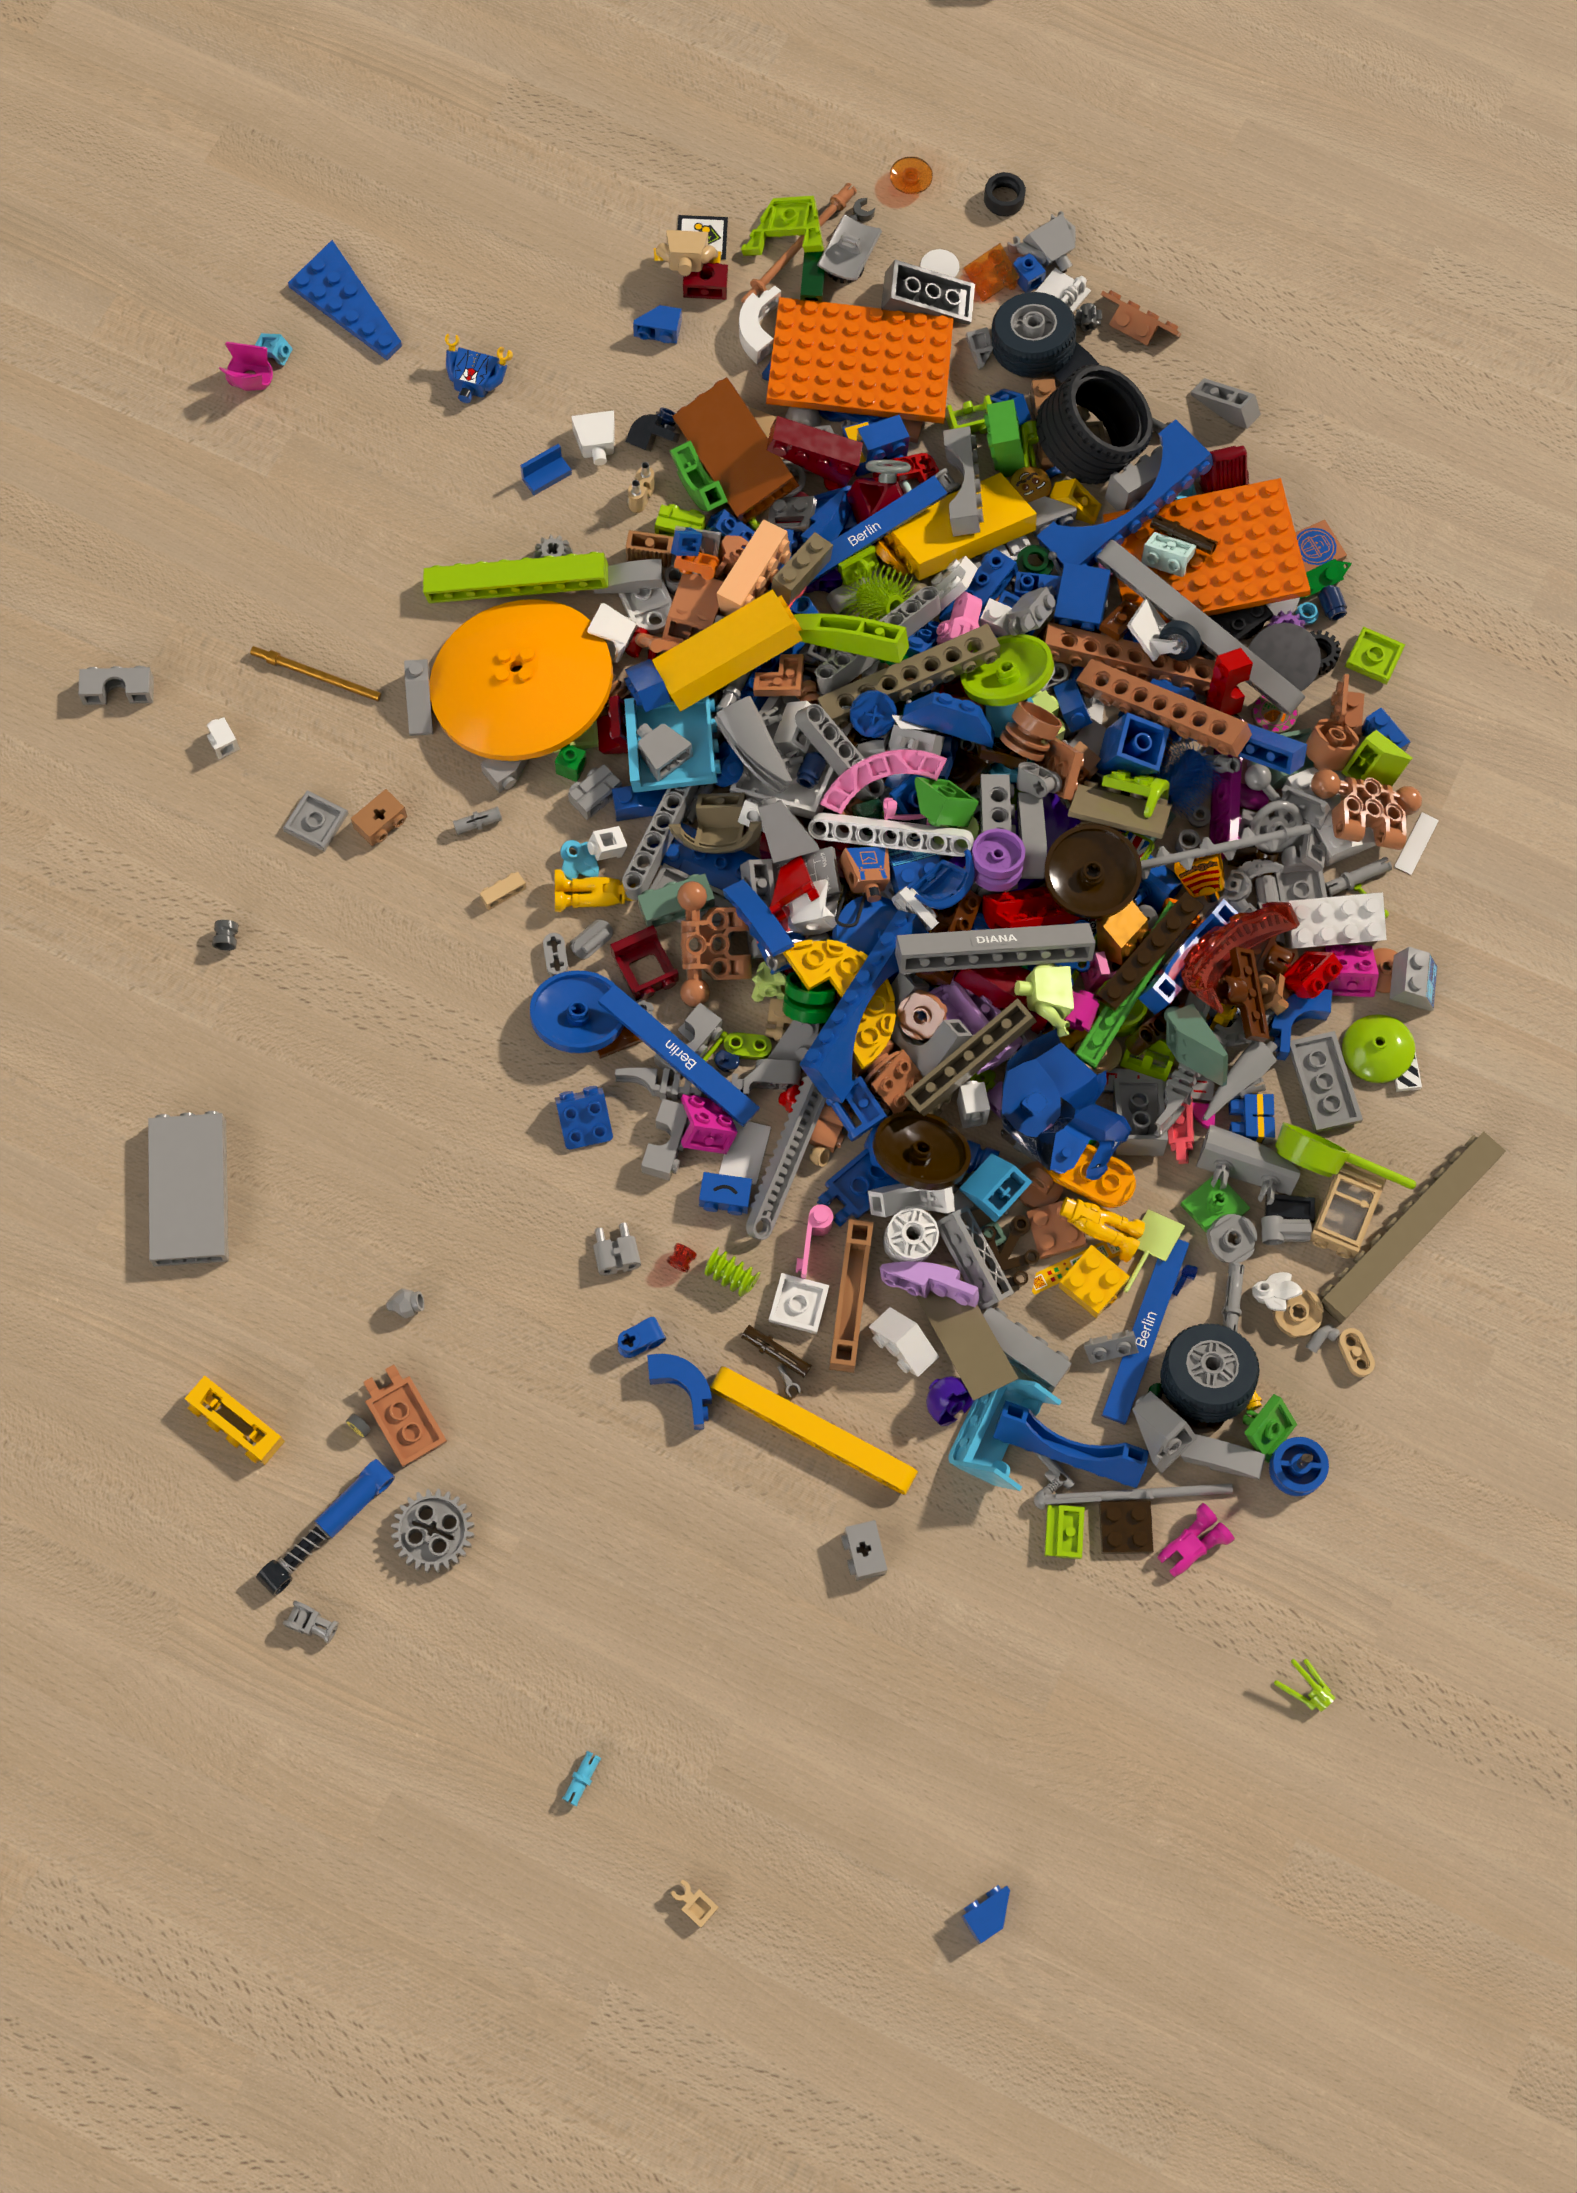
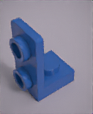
(729, 525)

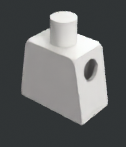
(595, 435)

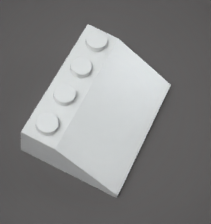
(1336, 848)

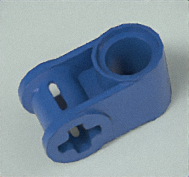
(644, 1336)

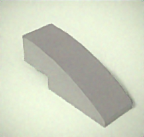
(633, 575)
(1224, 1457)

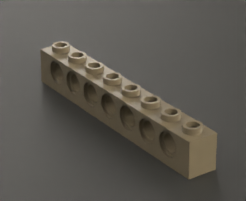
(916, 667)

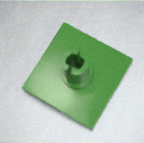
(1211, 1202)
(1269, 1427)

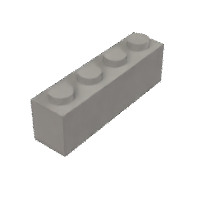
(1027, 1352)

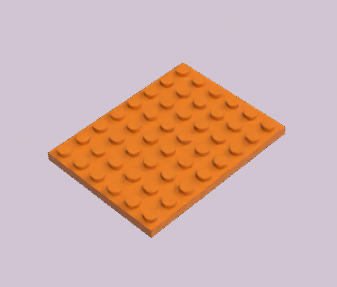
(860, 360)
(1254, 555)

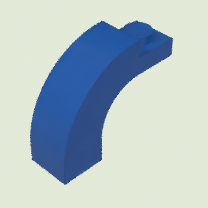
(1297, 1010)
(679, 1371)

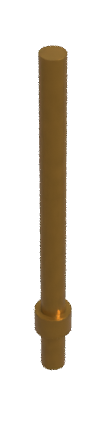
(274, 658)

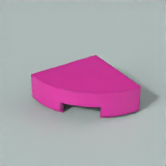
(1198, 1112)

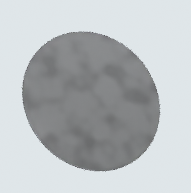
(1289, 652)

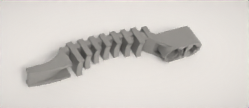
(767, 1075)
(1179, 1088)

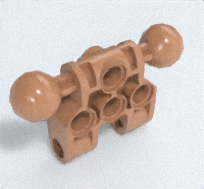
(1368, 805)
(695, 990)

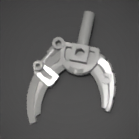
(1239, 883)

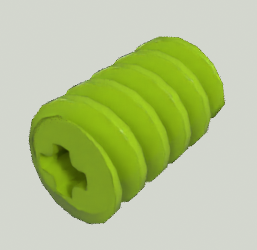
(731, 1273)

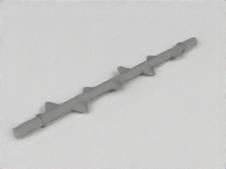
(1228, 848)

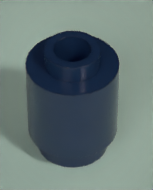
(1332, 602)
(811, 770)

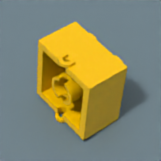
(1094, 1281)

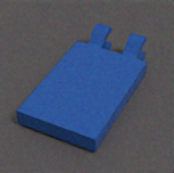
(852, 1186)

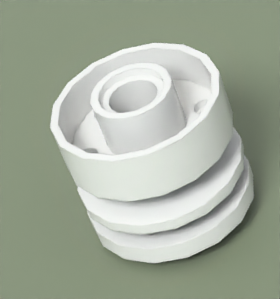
(915, 1223)

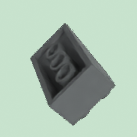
(927, 292)

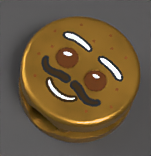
(1031, 483)

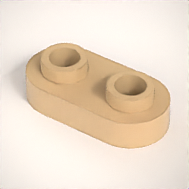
(1358, 1353)

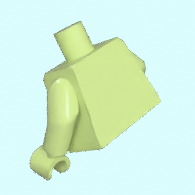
(1049, 994)

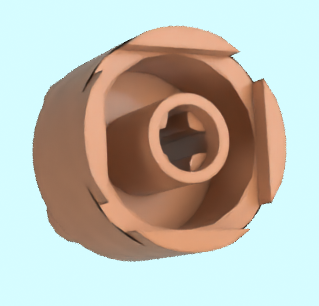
(1331, 745)

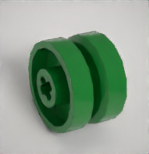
(805, 1005)

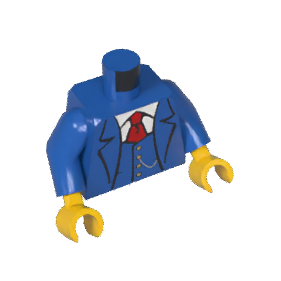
(474, 371)

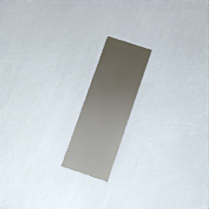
(969, 1344)

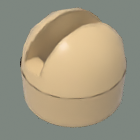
(820, 1156)

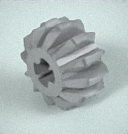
(552, 547)

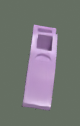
(922, 1277)

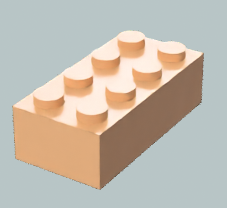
(754, 568)

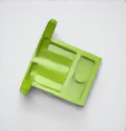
(1141, 785)

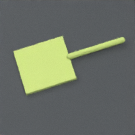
(1157, 1240)

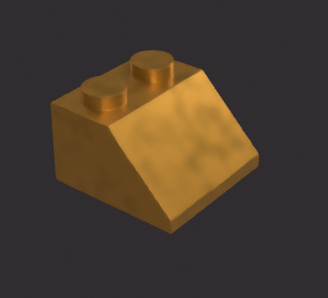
(1121, 933)

